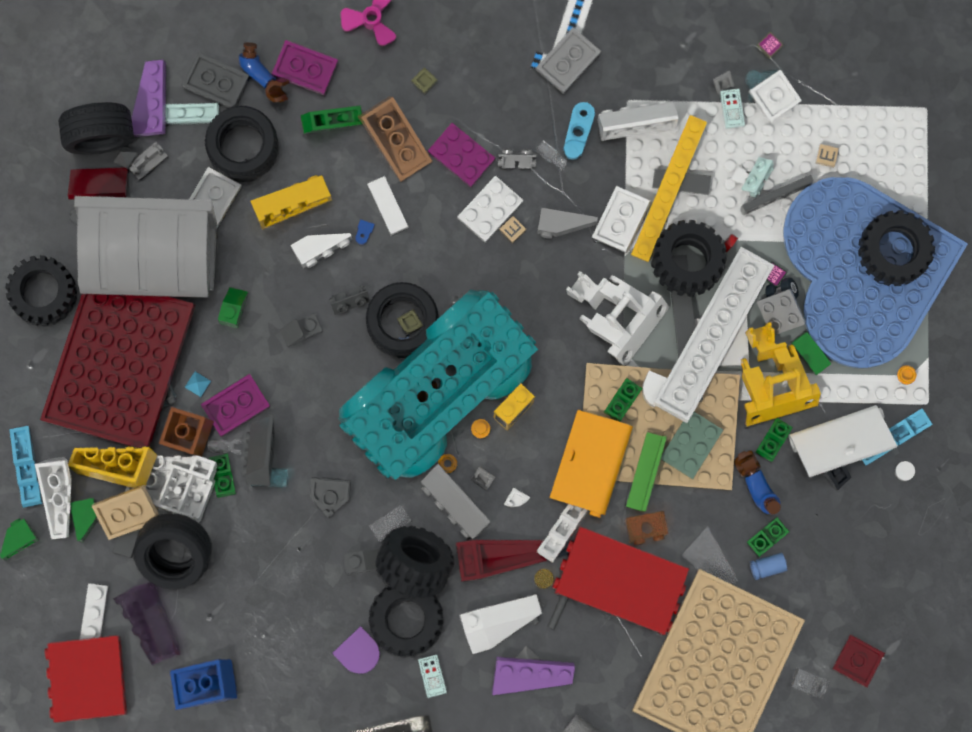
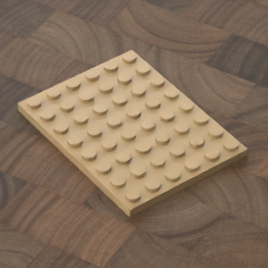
(718, 407)
(718, 660)

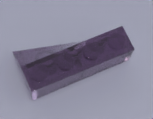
(149, 622)

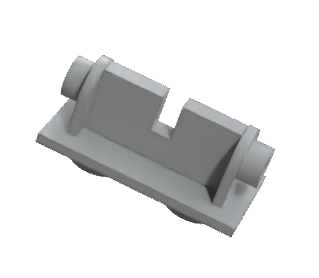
(524, 158)
(147, 160)

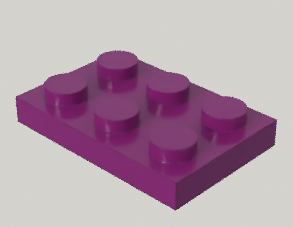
(305, 67)
(461, 155)
(235, 405)

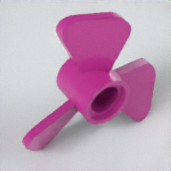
(352, 19)

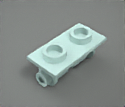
(760, 172)

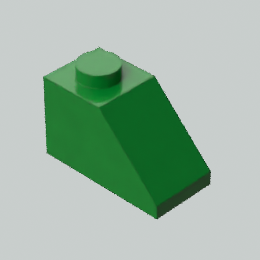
(232, 307)
(83, 517)
(17, 538)

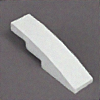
(562, 532)

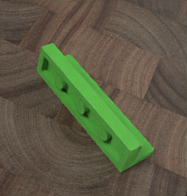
(646, 472)

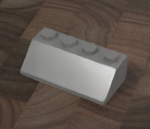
(455, 503)

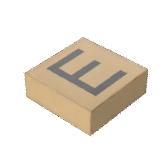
(827, 155)
(512, 229)

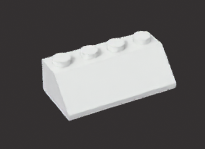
(638, 120)

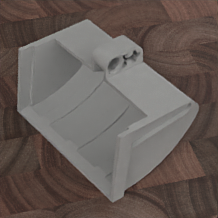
(145, 246)

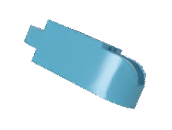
(575, 145)

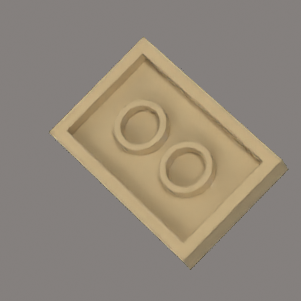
(125, 512)

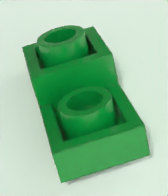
(811, 353)
(622, 400)
(774, 439)
(223, 478)
(768, 536)

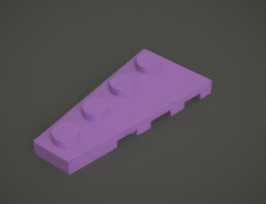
(149, 108)

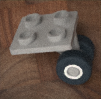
(781, 306)

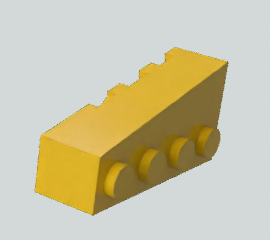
(290, 201)

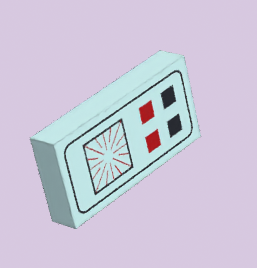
(732, 108)
(432, 676)

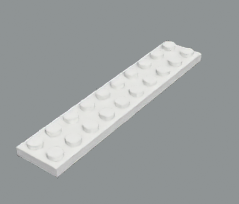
(713, 335)

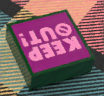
(776, 275)

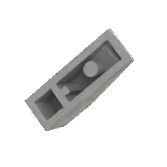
(560, 222)

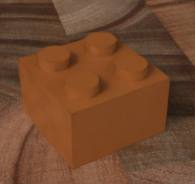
(186, 432)

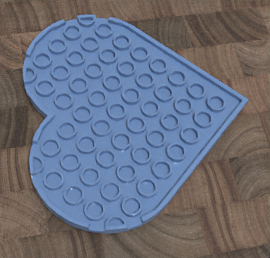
(844, 308)

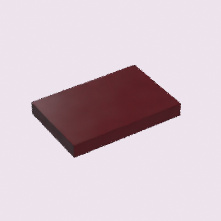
(98, 182)

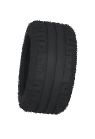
(230, 119)
(96, 128)
(386, 297)
(161, 571)

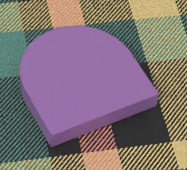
(358, 652)

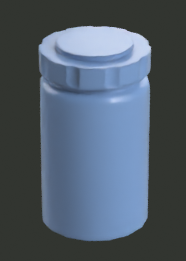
(768, 566)

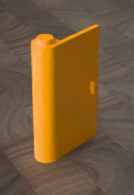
(592, 473)

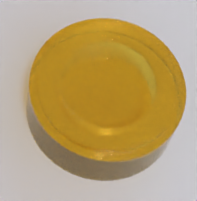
(544, 578)

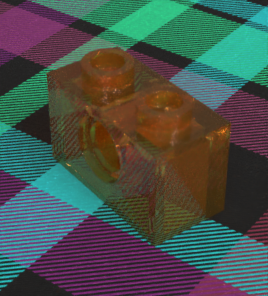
(655, 520)

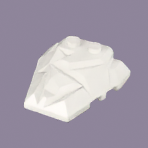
(181, 485)

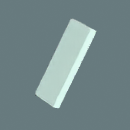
(190, 113)

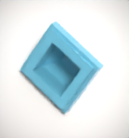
(197, 384)

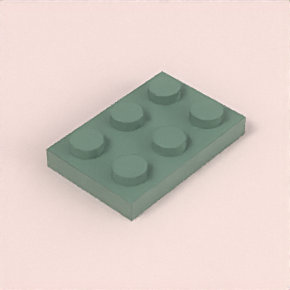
(691, 445)

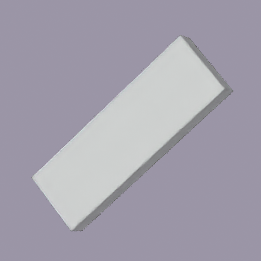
(387, 205)

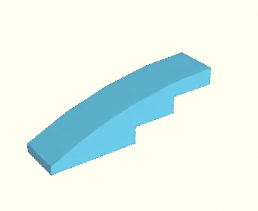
(905, 430)
(25, 466)

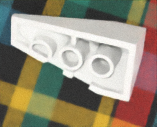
(55, 490)
(495, 623)

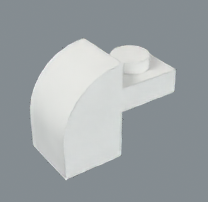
(652, 386)

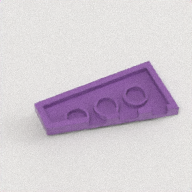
(526, 674)

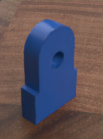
(365, 229)

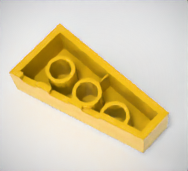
(119, 466)

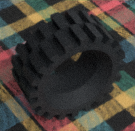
(57, 307)

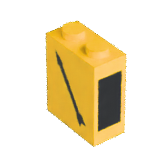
(514, 407)

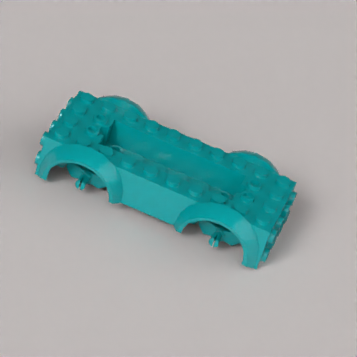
(489, 360)

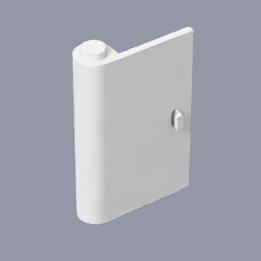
(842, 440)

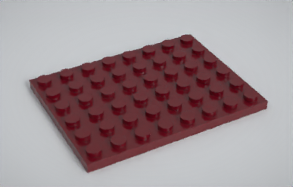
(118, 366)

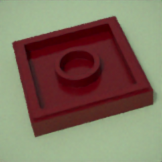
(858, 661)

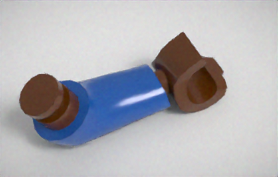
(254, 68)
(758, 487)

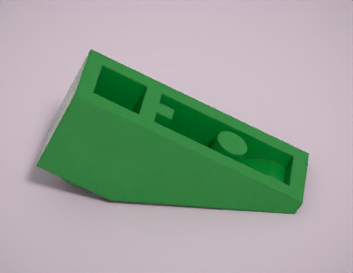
(330, 119)

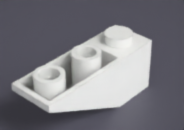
(314, 247)

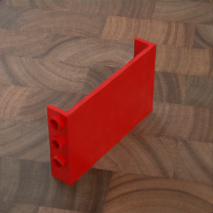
(621, 580)

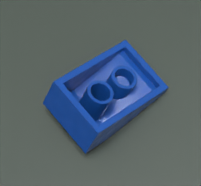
(203, 684)

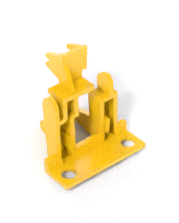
(761, 389)

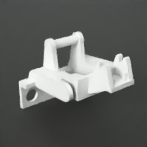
(609, 328)

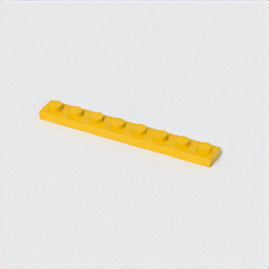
(668, 188)

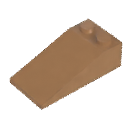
(395, 138)

